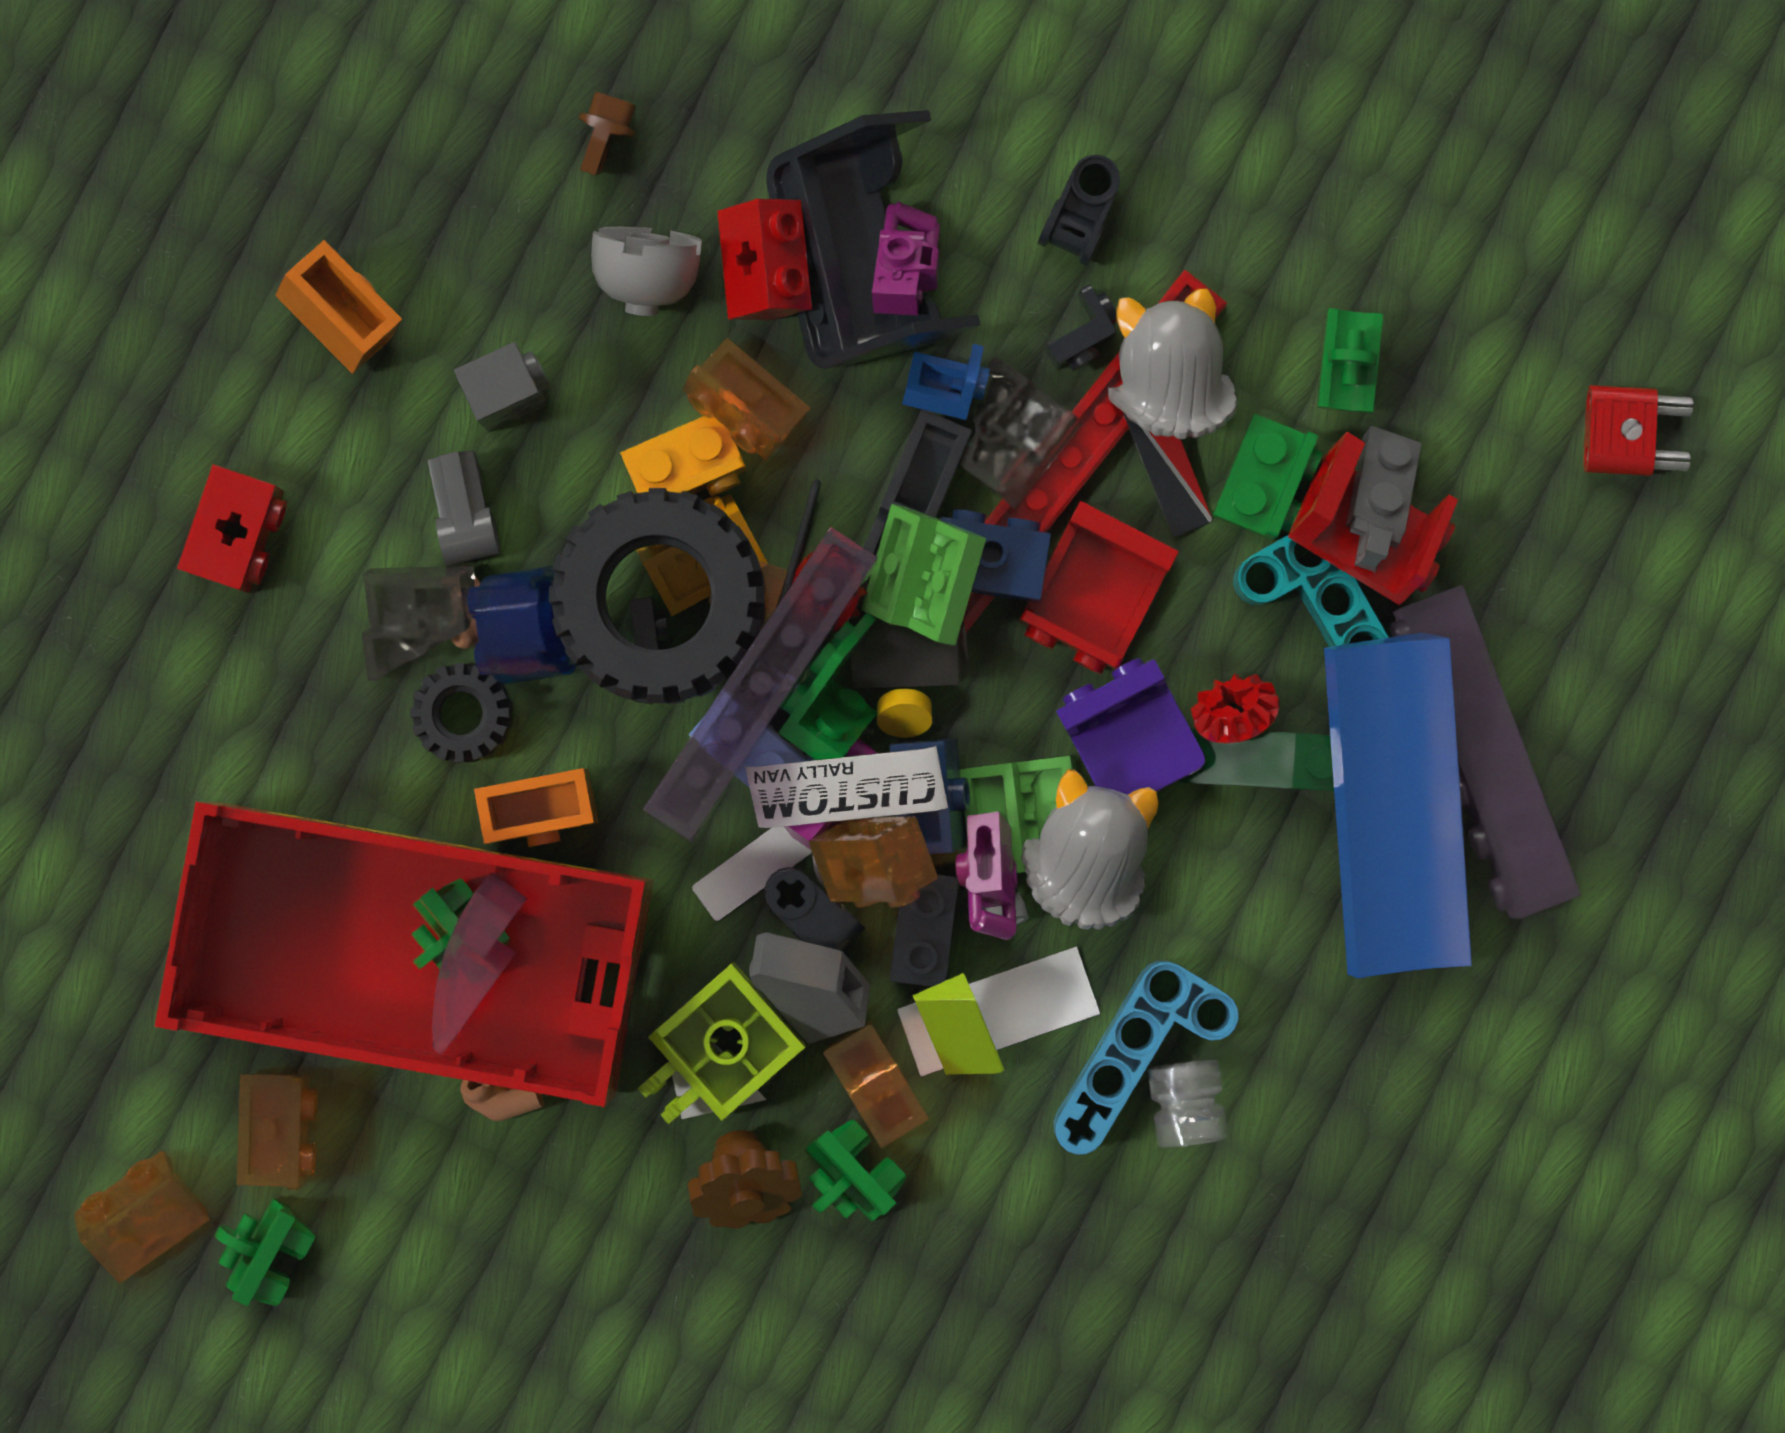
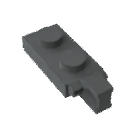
(1382, 494)

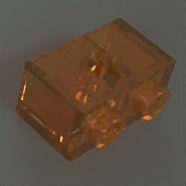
(874, 861)
(876, 1084)

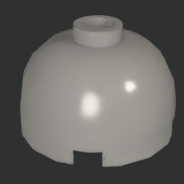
(644, 266)

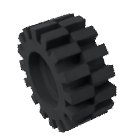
(427, 713)

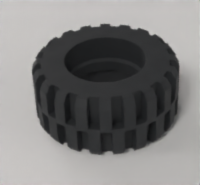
(583, 580)

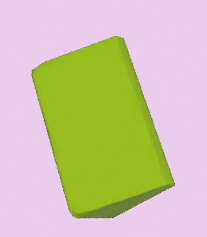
(958, 1028)

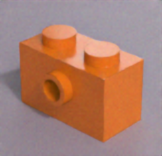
(338, 306)
(536, 807)

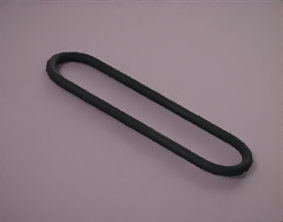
(801, 537)

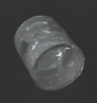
(1187, 1103)

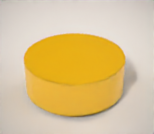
(904, 713)

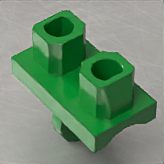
(1349, 361)
(441, 913)
(867, 1191)
(252, 1274)

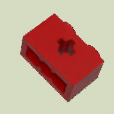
(764, 259)
(224, 501)

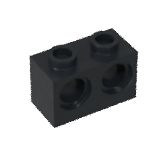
(925, 934)

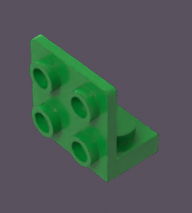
(822, 713)

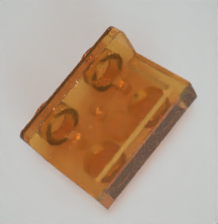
(744, 400)
(275, 1130)
(138, 1217)

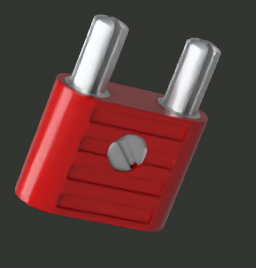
(1624, 428)

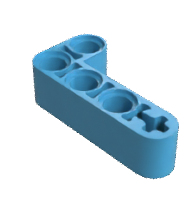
(1134, 1061)

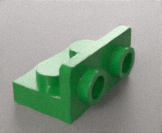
(1266, 478)

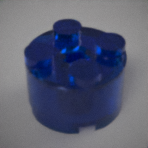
(517, 627)

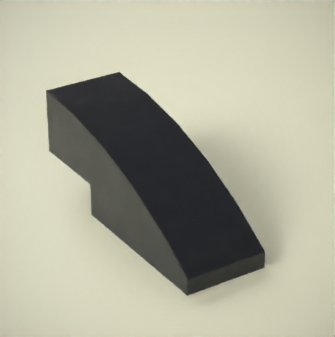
(922, 471)

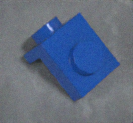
(946, 384)

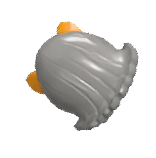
(1173, 367)
(1091, 853)

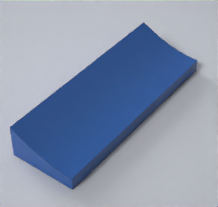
(1398, 804)

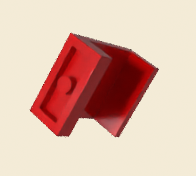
(1323, 528)

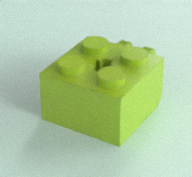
(725, 1077)

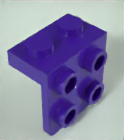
(1131, 731)

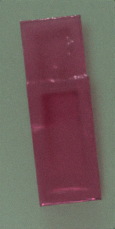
(473, 958)

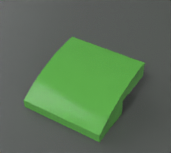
(923, 574)
(1020, 792)

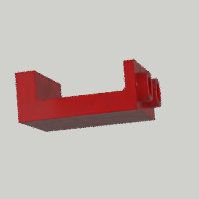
(1097, 588)

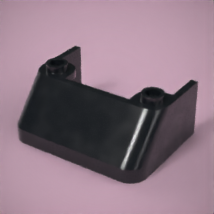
(843, 214)

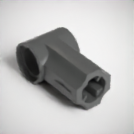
(464, 521)

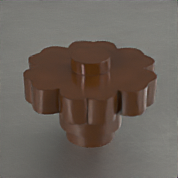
(743, 1183)

